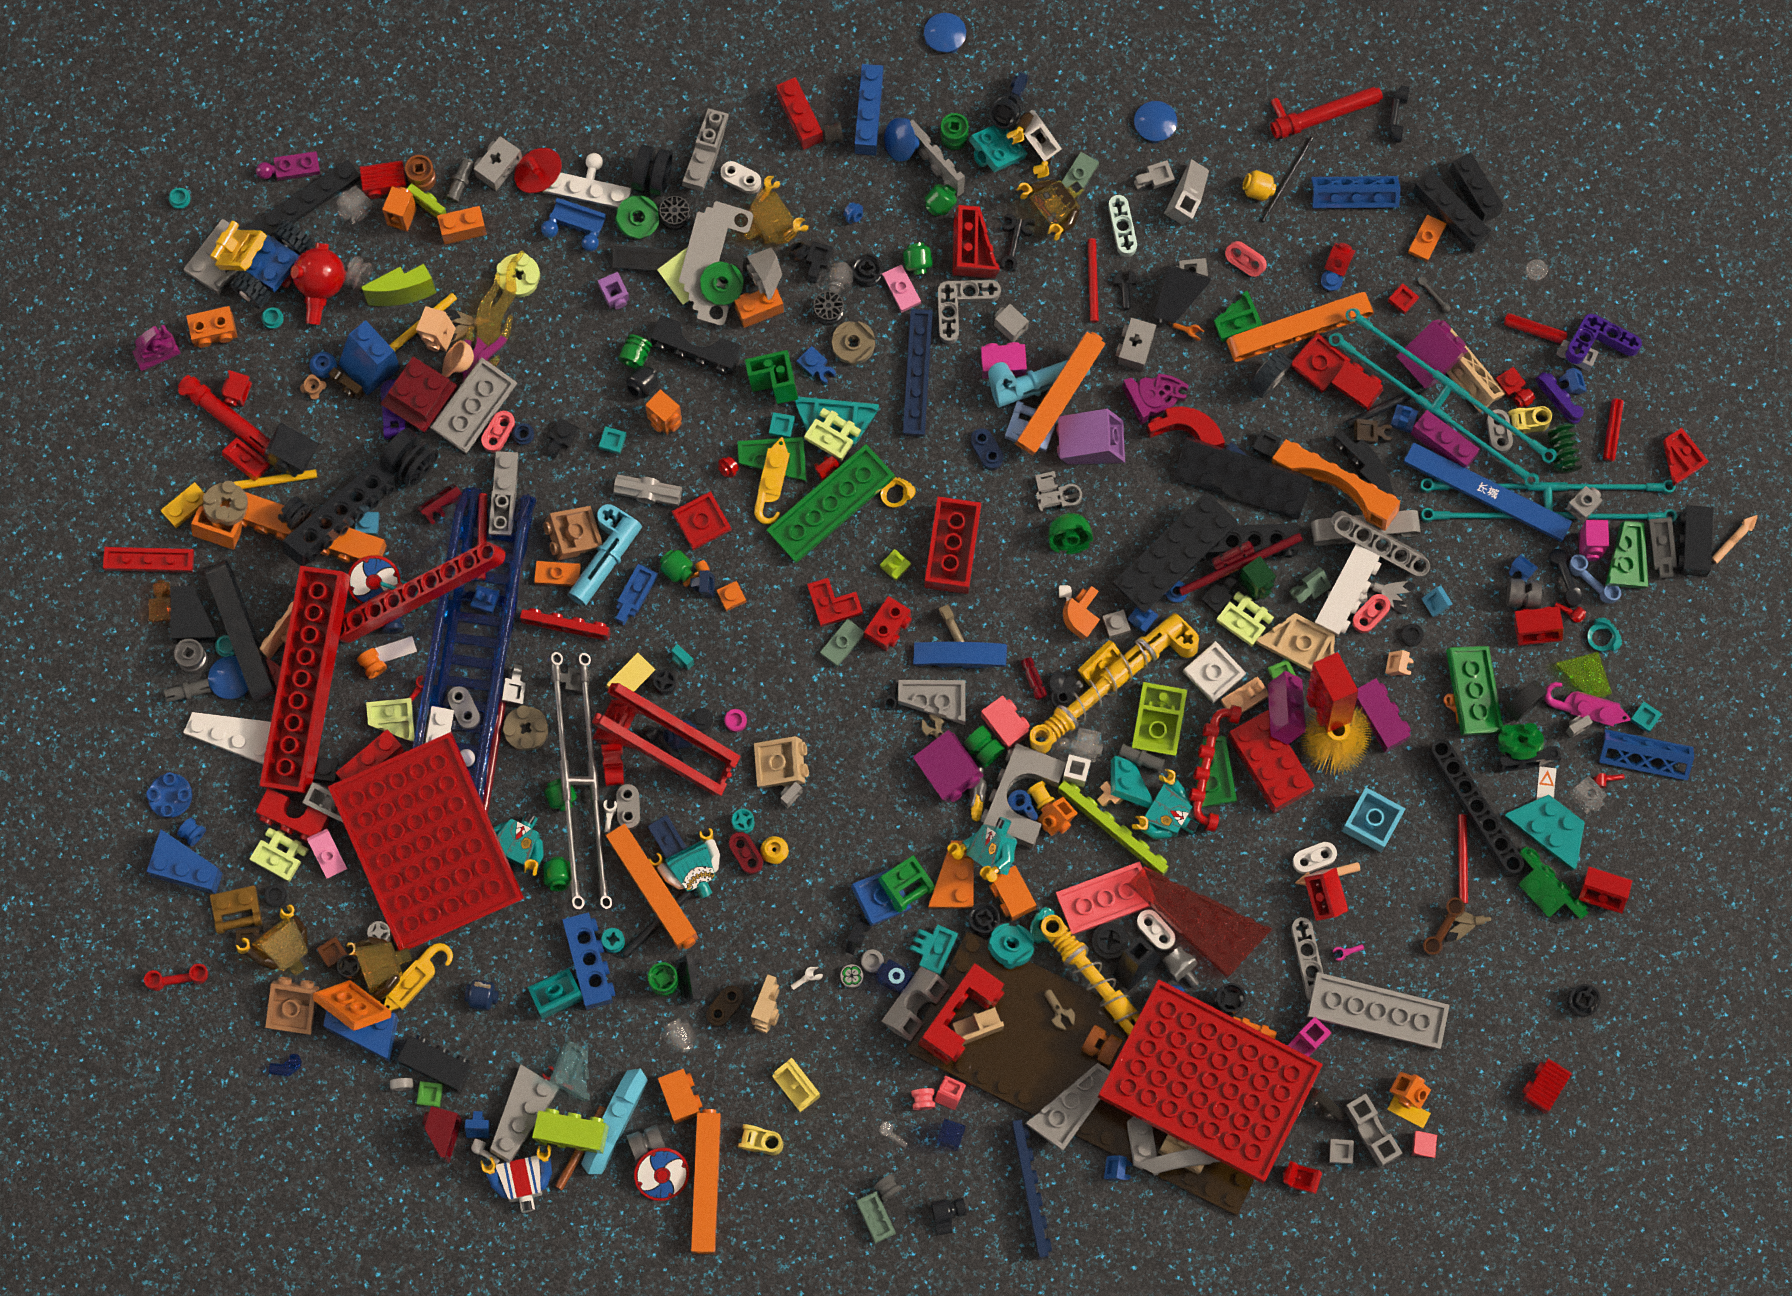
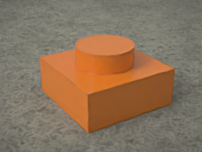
(731, 596)

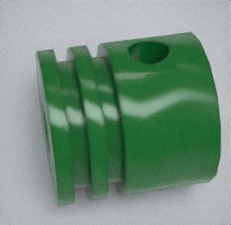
(634, 351)

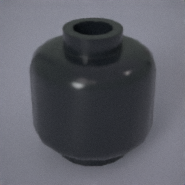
(642, 382)

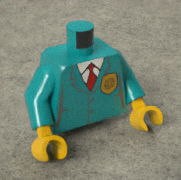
(1168, 811)
(521, 842)
(990, 848)

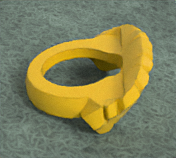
(908, 492)

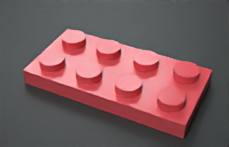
(1101, 899)

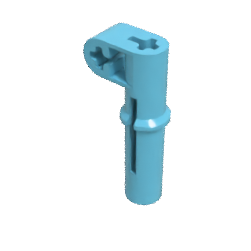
(1022, 387)
(608, 554)

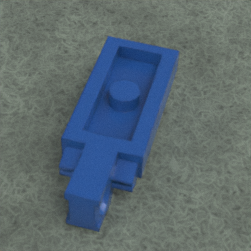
(635, 593)

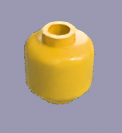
(1259, 185)

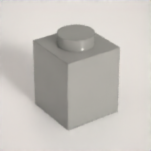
(1010, 322)

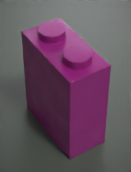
(1437, 349)
(948, 767)

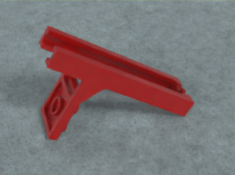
(618, 717)

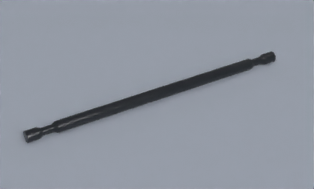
(1287, 179)

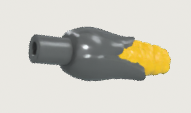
(977, 799)

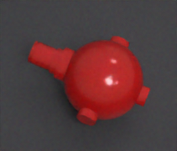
(318, 276)

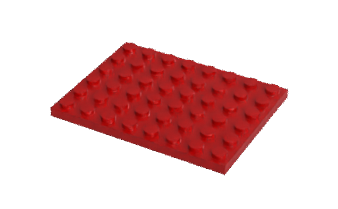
(425, 842)
(1210, 1081)

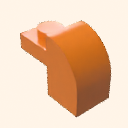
(1077, 617)

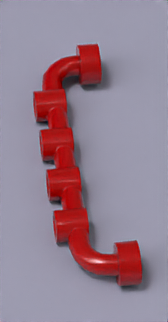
(1202, 773)

